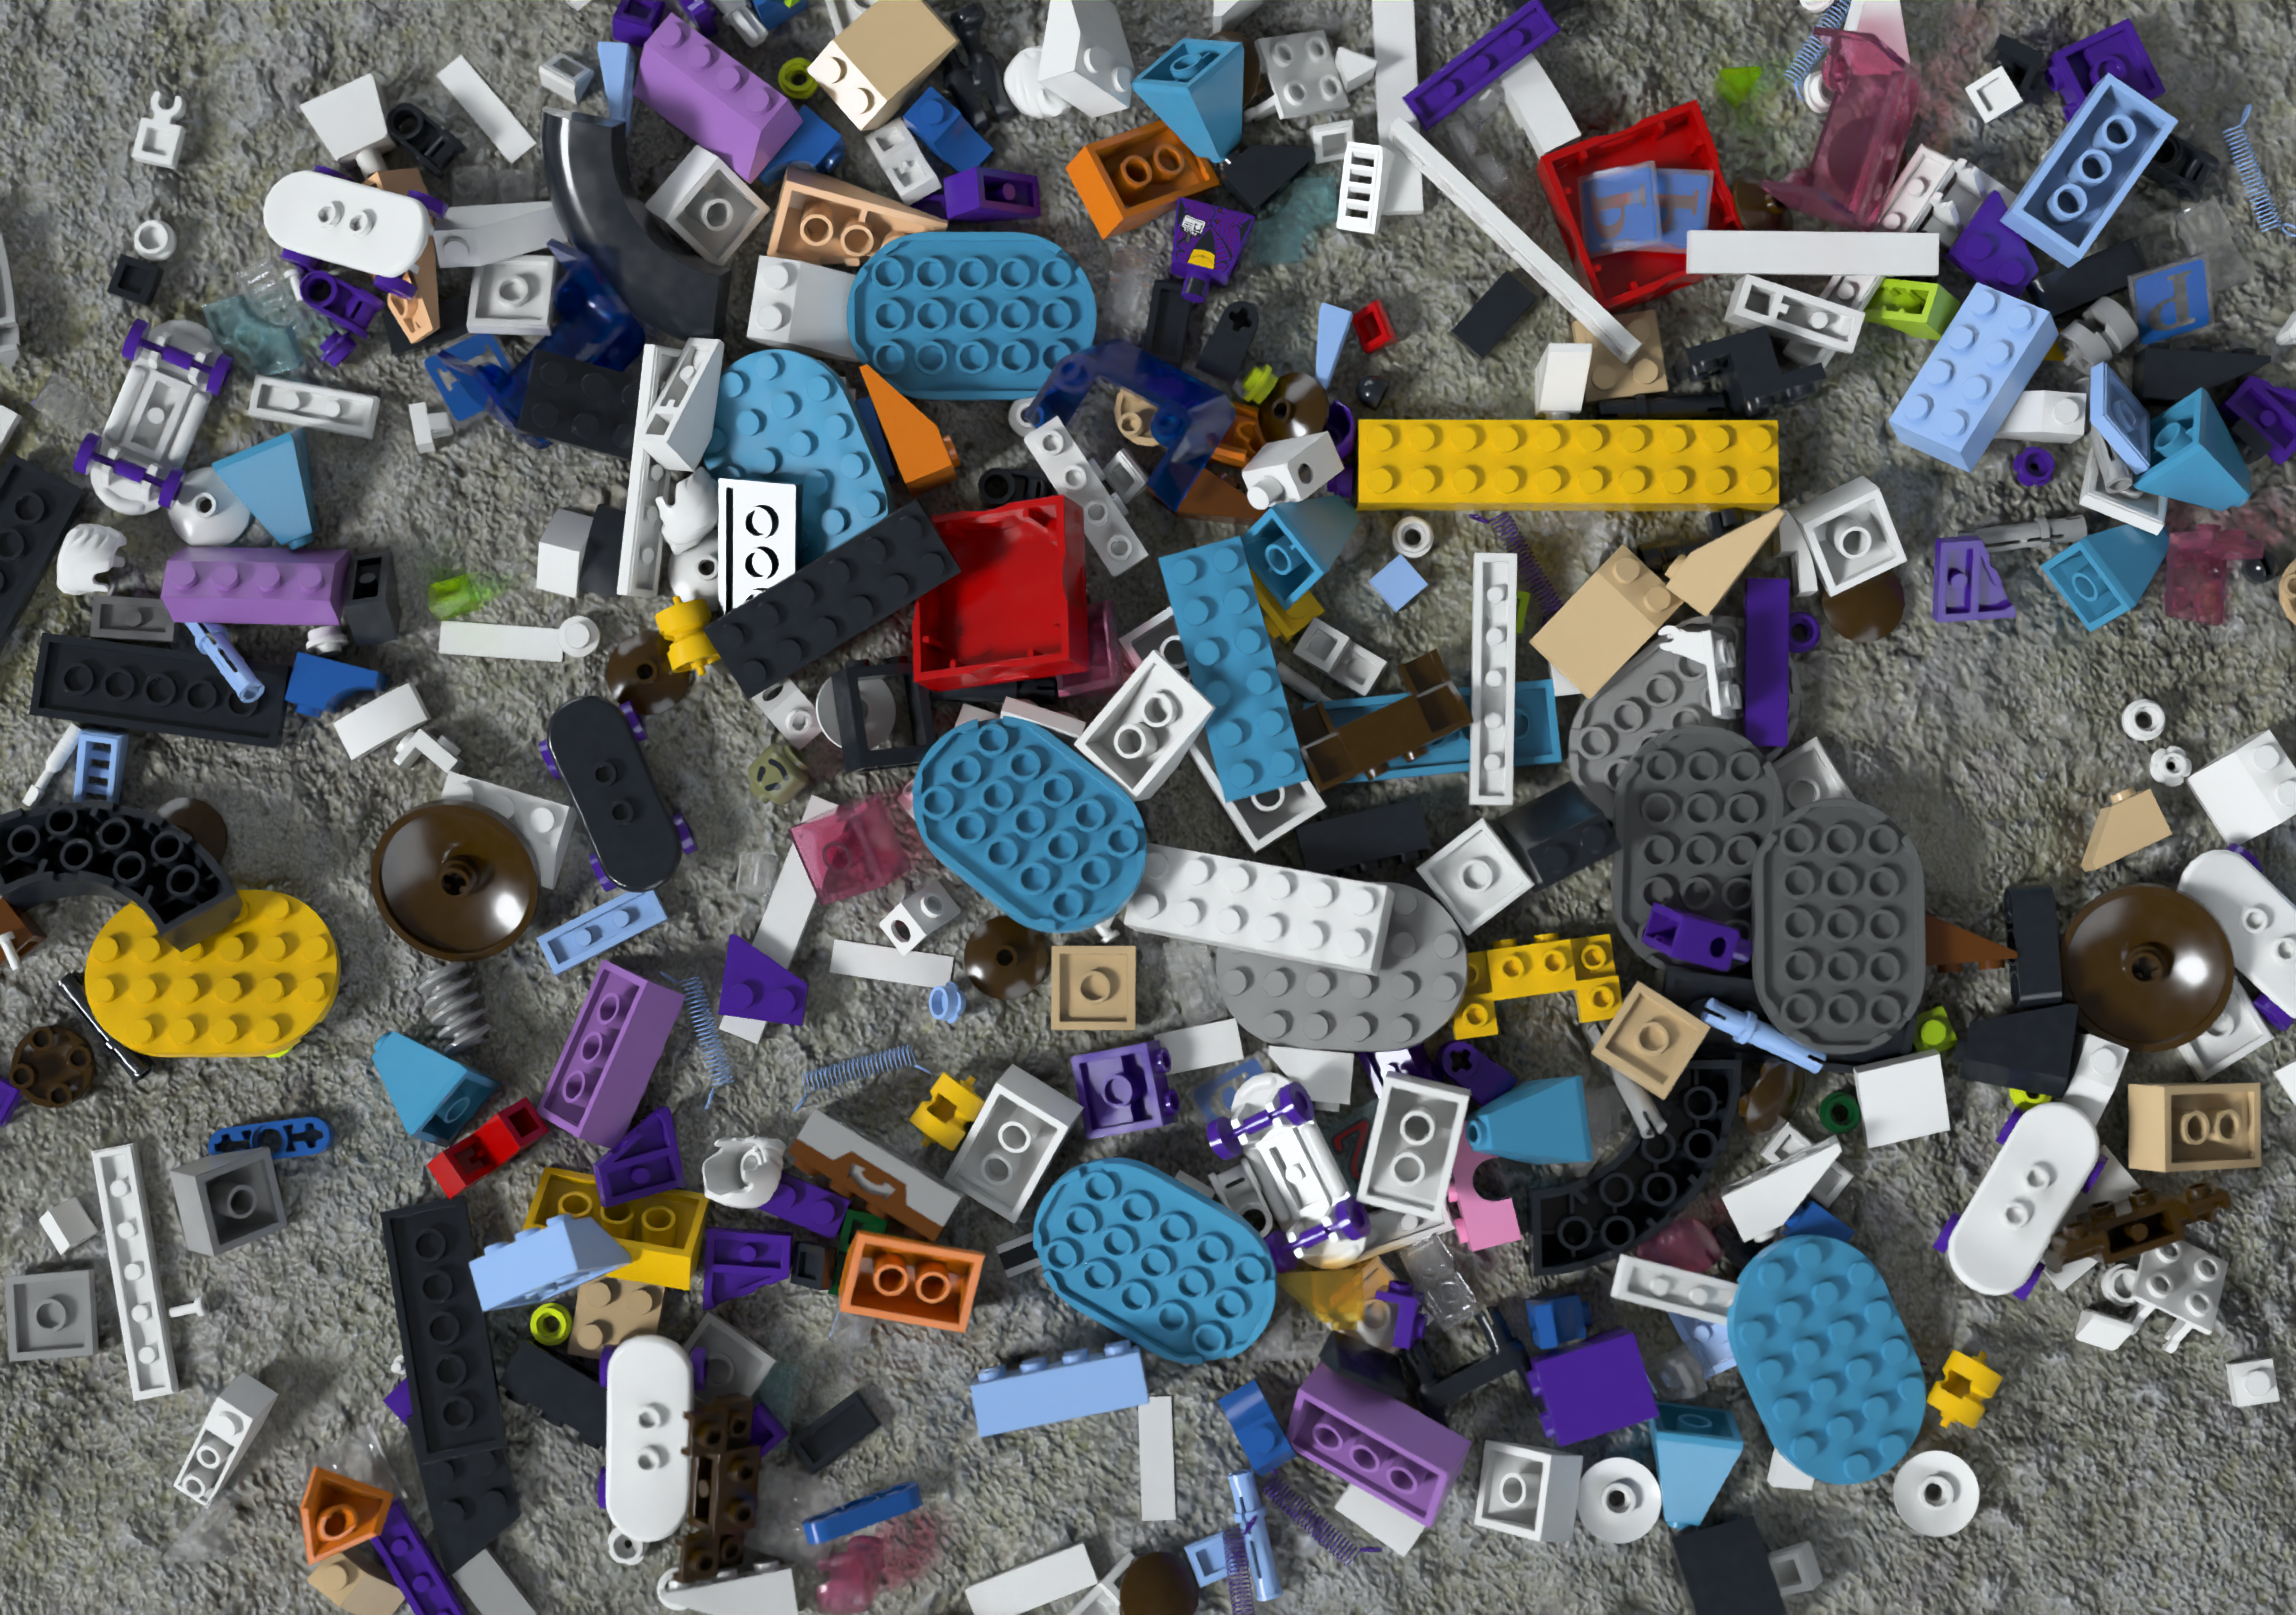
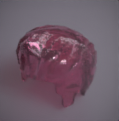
(1683, 1245)
(853, 1576)

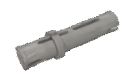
(2114, 470)
(2039, 533)
(1634, 1095)

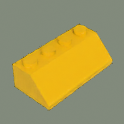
(657, 1230)

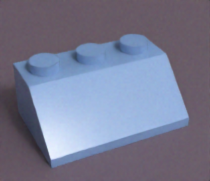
(545, 1262)

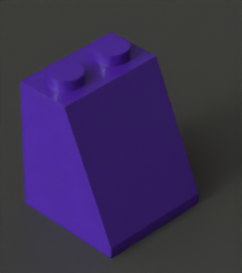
(1592, 1387)

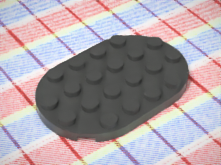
(1690, 831)
(1838, 926)

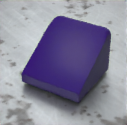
(636, 21)

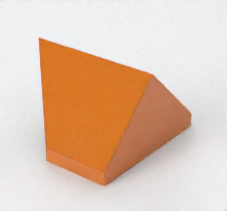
(1241, 440)
(340, 1513)

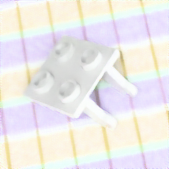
(1300, 76)
(1962, 201)
(1718, 656)
(2181, 1283)

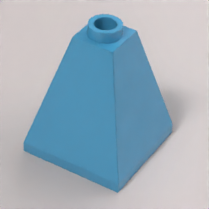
(1198, 94)
(2195, 457)
(275, 486)
(1298, 544)
(2107, 571)
(430, 1089)
(1535, 1123)
(1692, 1458)

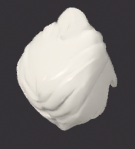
(1028, 94)
(693, 512)
(86, 552)
(744, 1171)

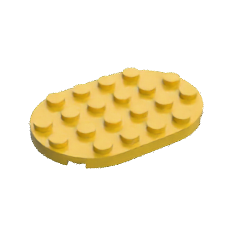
(229, 995)

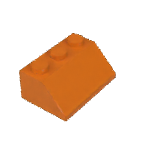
(909, 1281)

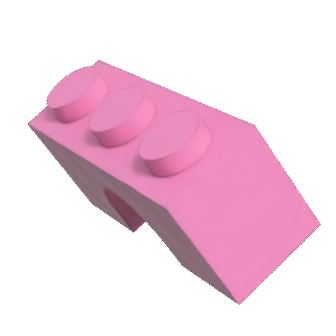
(1482, 1221)

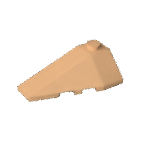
(838, 222)
(420, 315)

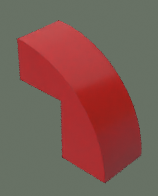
(488, 1148)

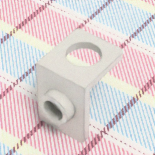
(790, 713)
(922, 914)

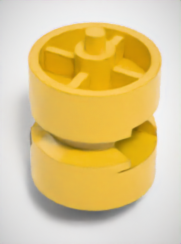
(684, 626)
(948, 1111)
(1963, 1389)

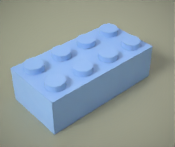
(2089, 170)
(1974, 377)
(1059, 1389)

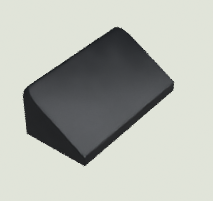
(1363, 1364)

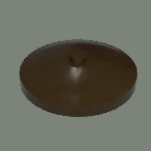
(455, 880)
(2146, 967)

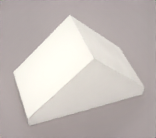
(563, 553)

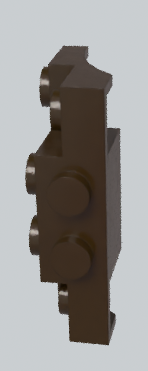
(1385, 735)
(2134, 1224)
(721, 1486)

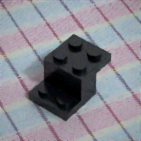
(1749, 373)

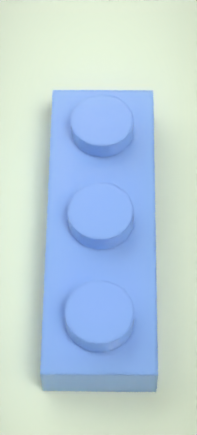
(601, 929)

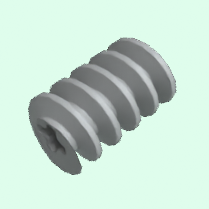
(454, 1008)

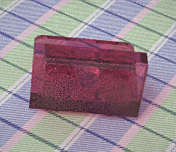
(2198, 571)

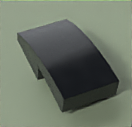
(603, 552)

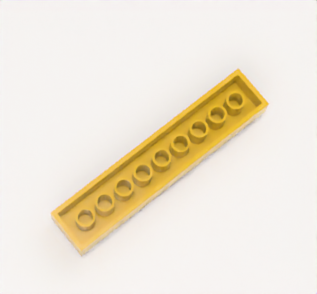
(1566, 465)

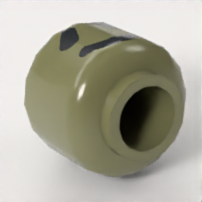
(779, 773)

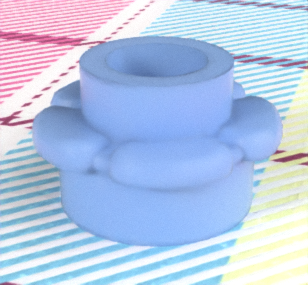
(947, 1002)

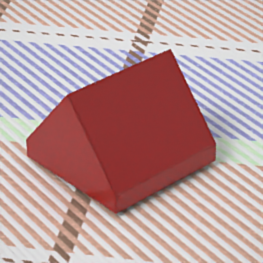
(1374, 327)

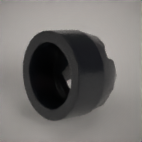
(1372, 391)
(2254, 570)

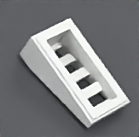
(1380, 175)

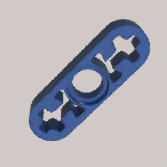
(300, 1125)
(862, 1512)

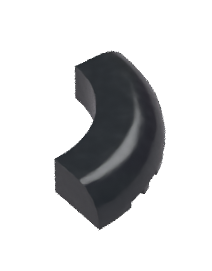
(604, 219)
(117, 855)
(1641, 1181)

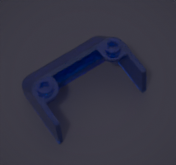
(592, 329)
(1189, 415)

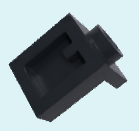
(2016, 60)

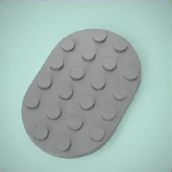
(1653, 696)
(1344, 1010)

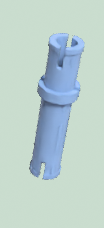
(243, 681)
(1747, 1028)
(1257, 1539)

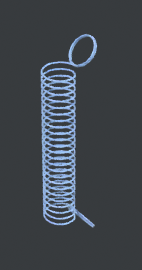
(1798, 81)
(2243, 120)
(709, 1041)
(852, 1064)

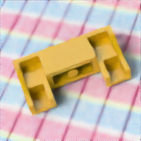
(1538, 969)

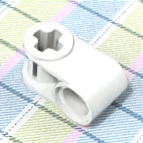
(1243, 1195)

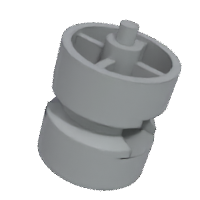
(2103, 329)

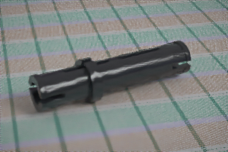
(1663, 408)
(1034, 689)
(135, 1064)

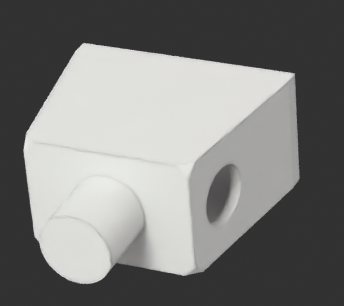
(353, 124)
(1278, 472)

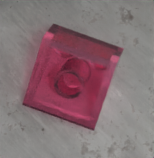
(1104, 657)
(850, 849)

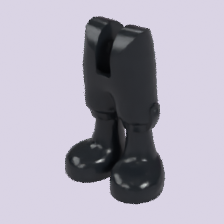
(980, 75)

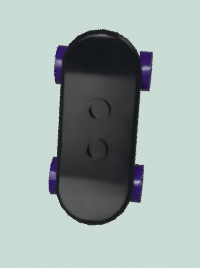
(615, 793)

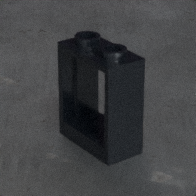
(851, 721)

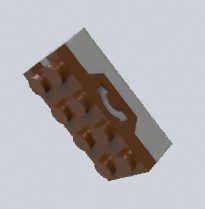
(875, 1173)

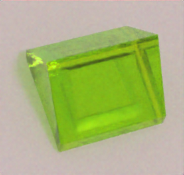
(1736, 83)
(451, 597)

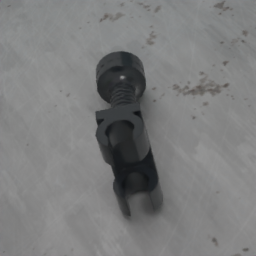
(1656, 557)

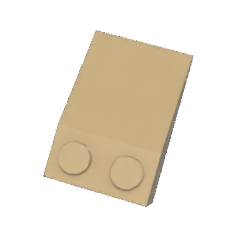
(882, 59)
(1715, 567)
(1606, 621)
(2194, 1126)

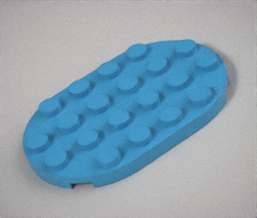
(969, 314)
(798, 423)
(1030, 824)
(1155, 1260)
(1826, 1359)

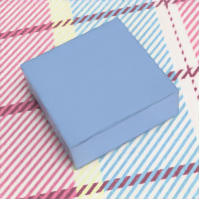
(1398, 583)
(1208, 1558)

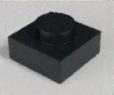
(135, 281)
(2248, 441)
(813, 1265)

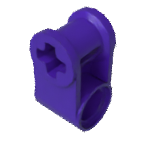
(346, 306)
(1480, 1074)

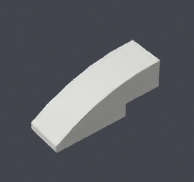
(1538, 107)

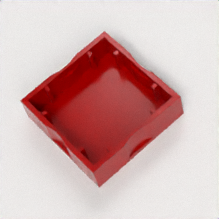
(1674, 141)
(1014, 604)

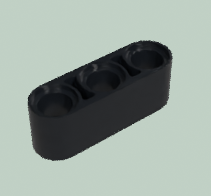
(2088, 279)
(2034, 936)

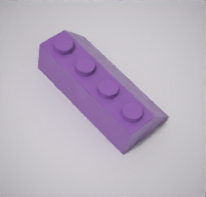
(713, 98)
(256, 585)
(610, 1055)
(1377, 1443)

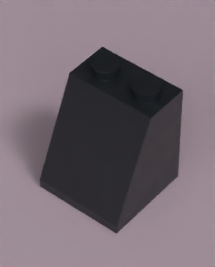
(1558, 835)
(1726, 1569)

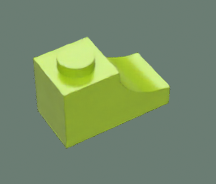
(1912, 307)

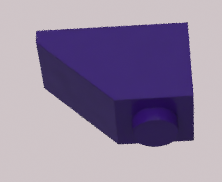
(991, 196)

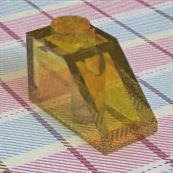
(1329, 1295)

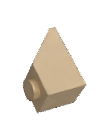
(2125, 827)
(357, 1584)

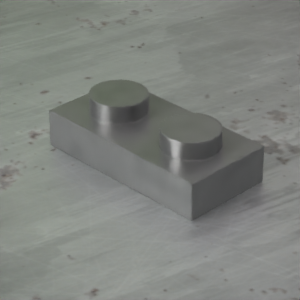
(132, 619)

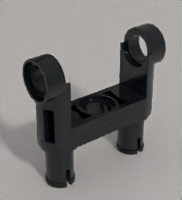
(1504, 1356)

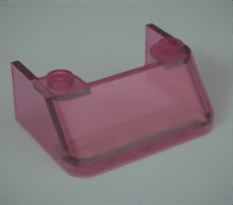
(1861, 134)

